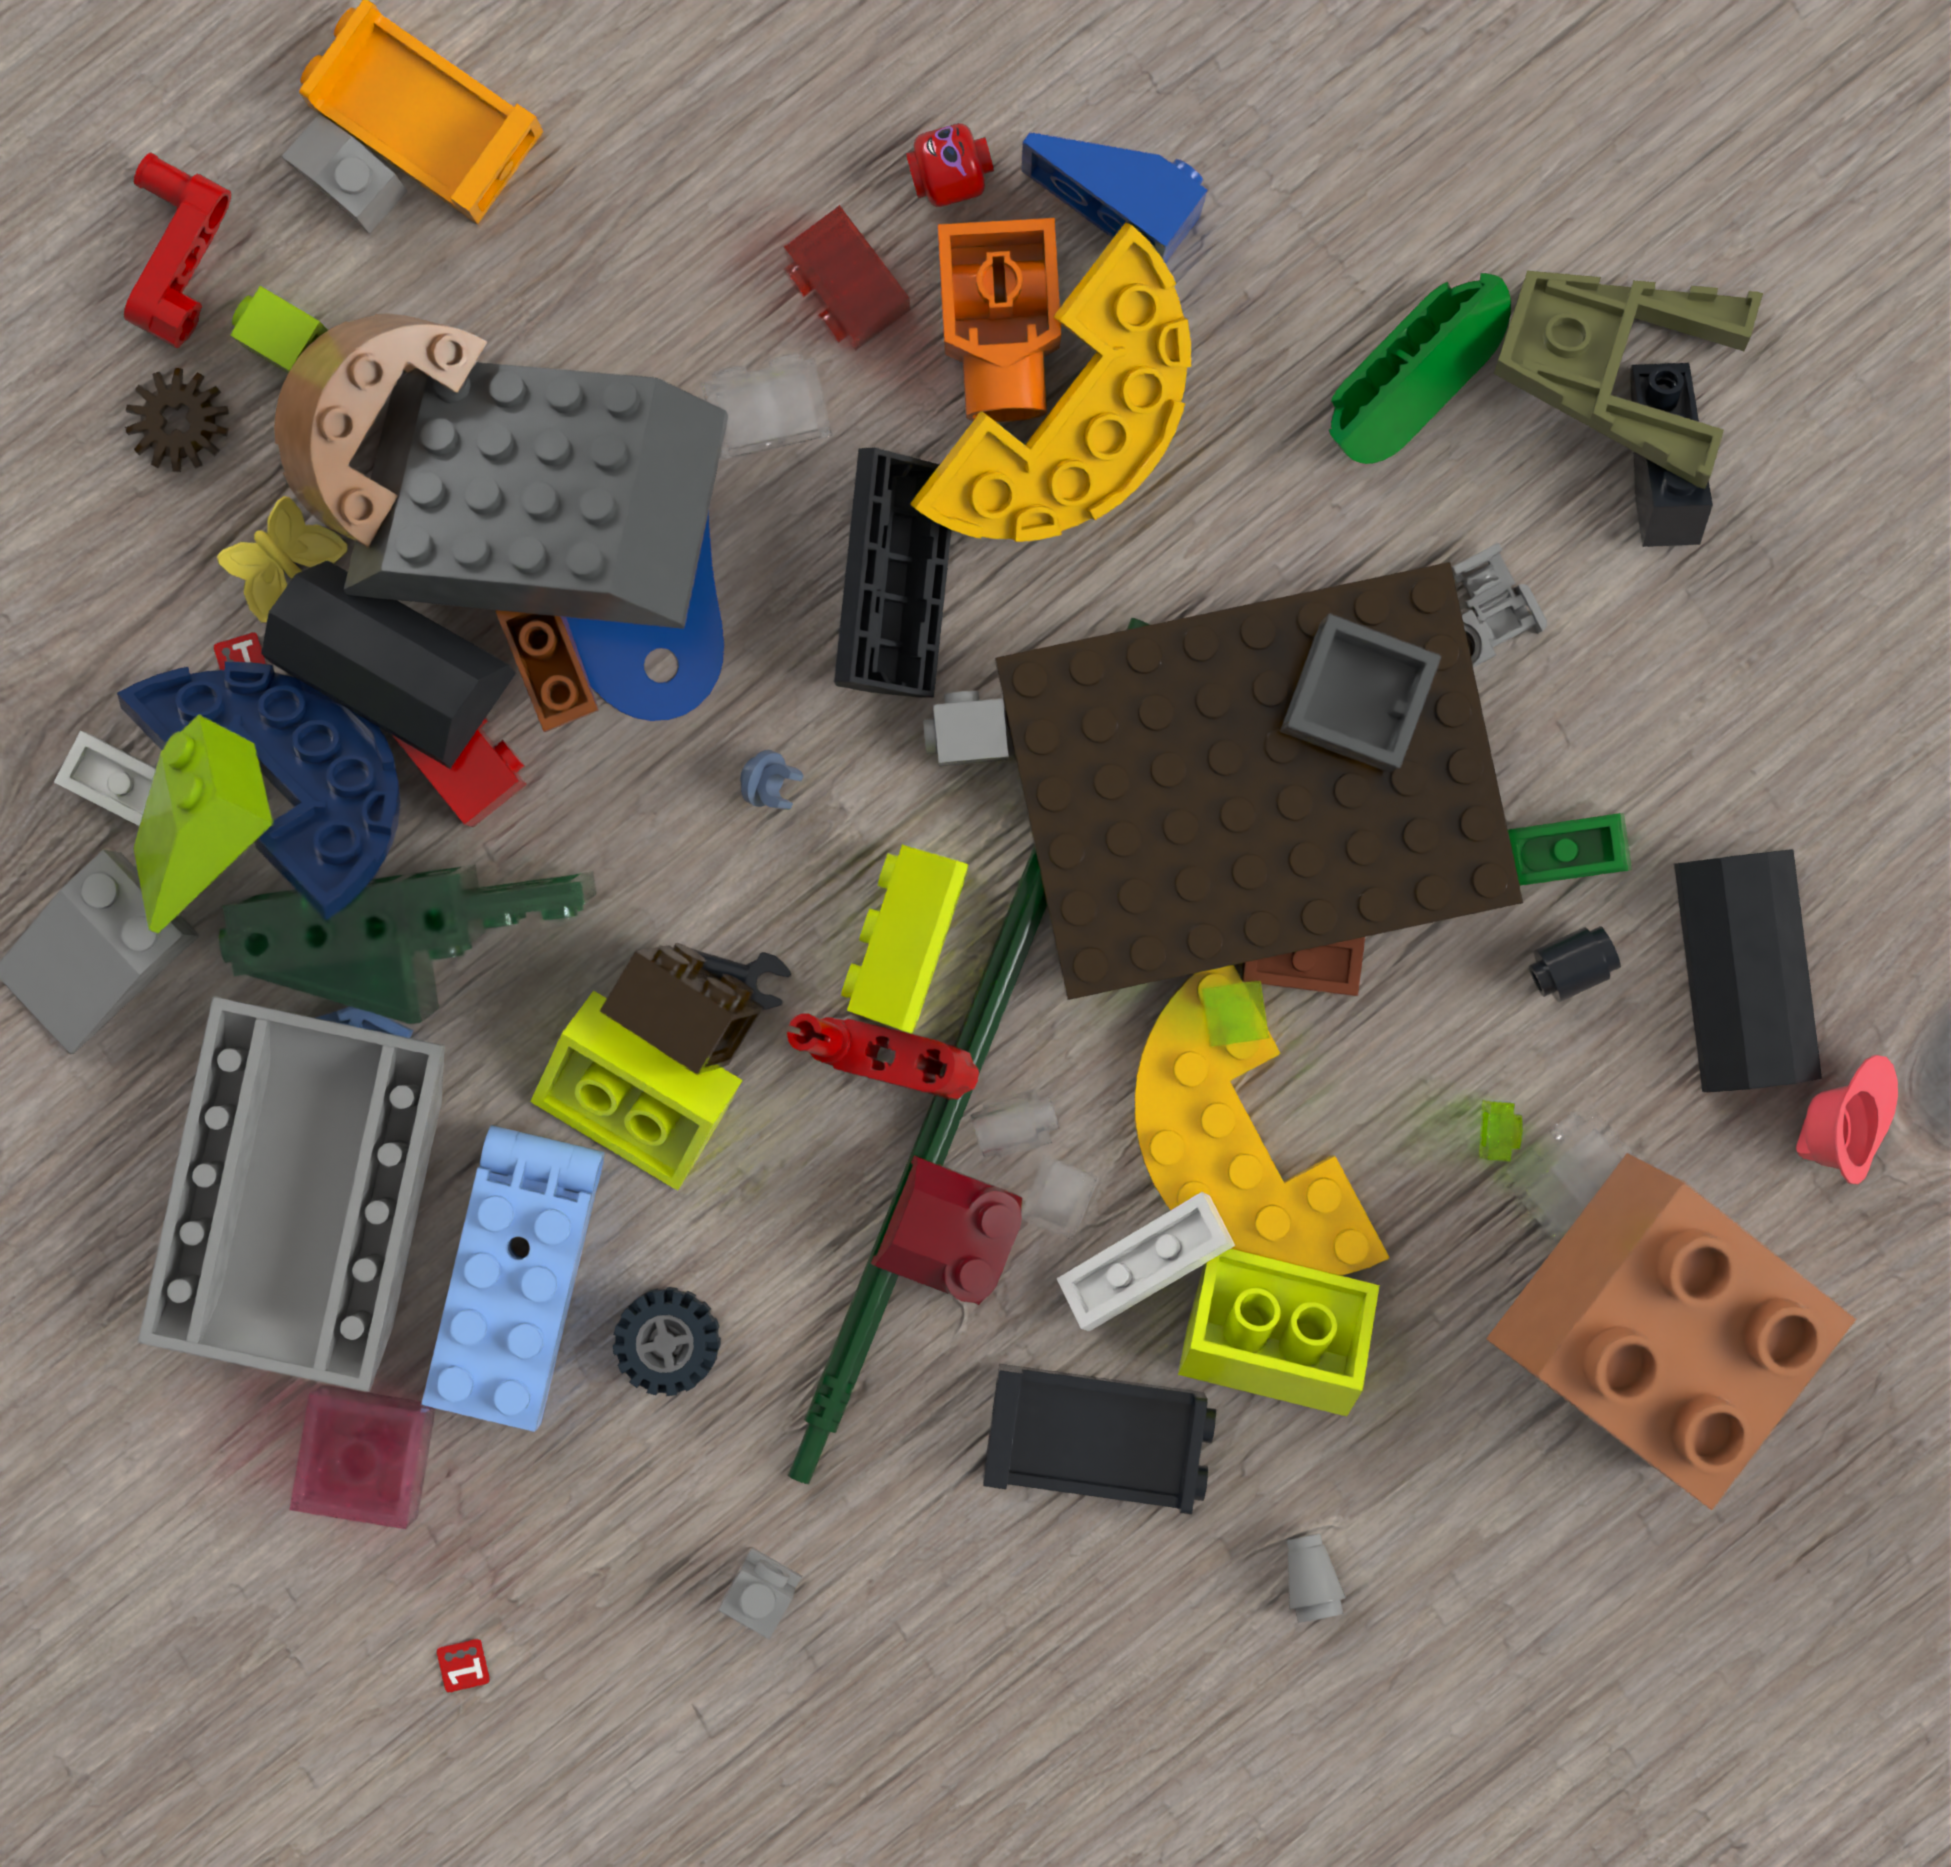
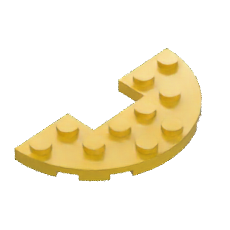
(1101, 431)
(1203, 1141)

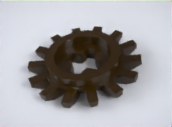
(200, 416)

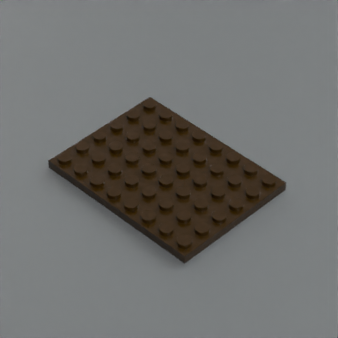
(1207, 838)

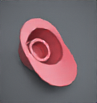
(1851, 1121)

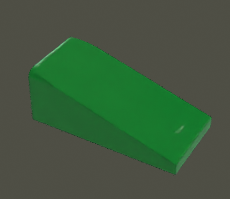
(1571, 849)

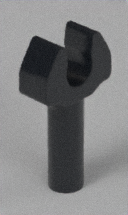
(749, 973)

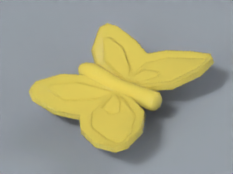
(275, 552)

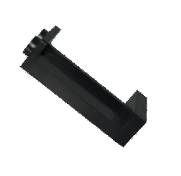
(1098, 1437)

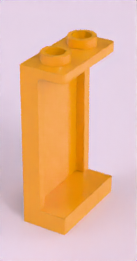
(419, 111)

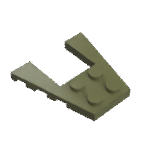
(1571, 342)

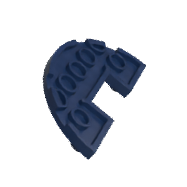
(311, 751)

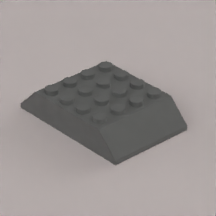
(543, 494)

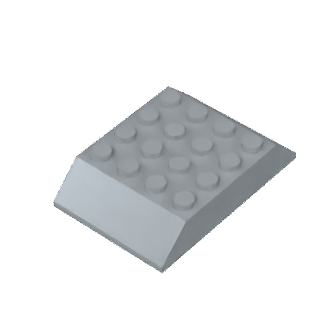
(294, 1194)

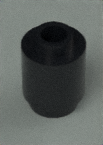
(1574, 963)

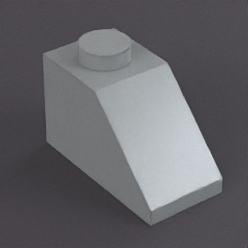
(345, 172)

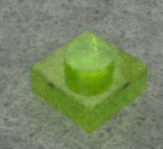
(1235, 1013)
(1499, 1130)

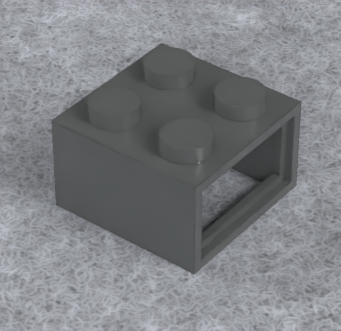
(1360, 693)

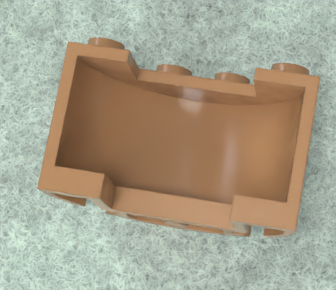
(335, 399)

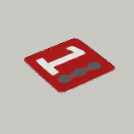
(239, 649)
(463, 1665)

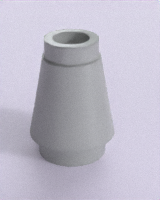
(1312, 1580)

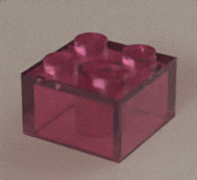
(362, 1457)

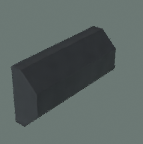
(892, 581)
(384, 662)
(1748, 971)

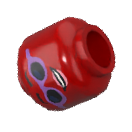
(949, 165)

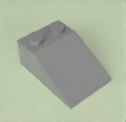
(90, 951)

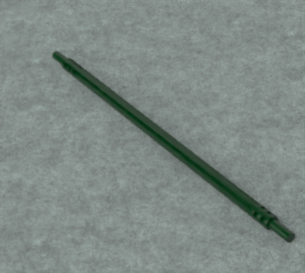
(933, 1145)

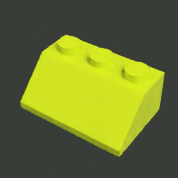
(904, 937)
(632, 1095)
(1280, 1331)

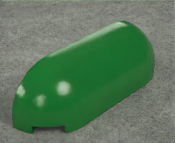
(1419, 368)

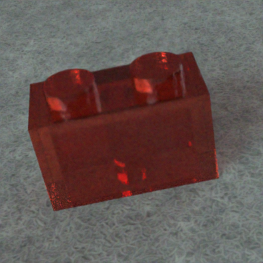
(845, 279)

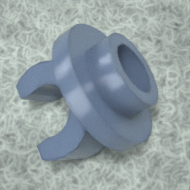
(764, 777)

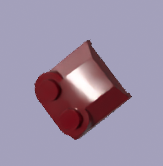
(950, 1232)

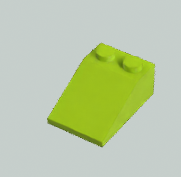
(197, 816)

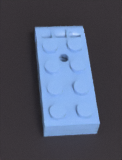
(507, 1308)

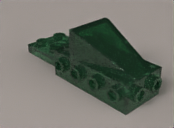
(384, 941)

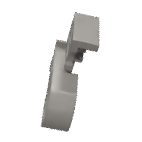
(1498, 609)

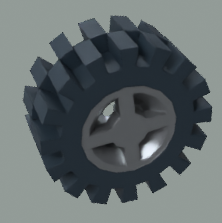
(652, 1362)

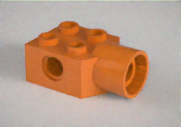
(1000, 312)

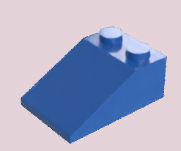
(1119, 187)

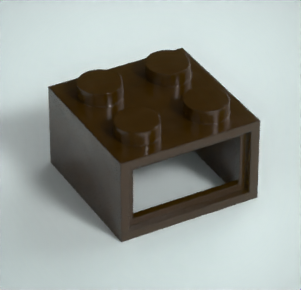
(683, 1007)

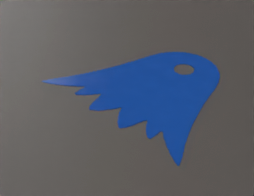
(617, 652)

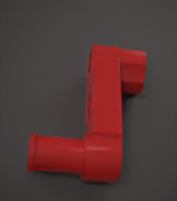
(158, 295)
(854, 1048)

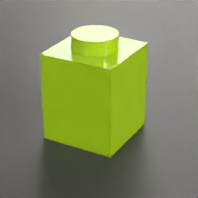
(274, 328)

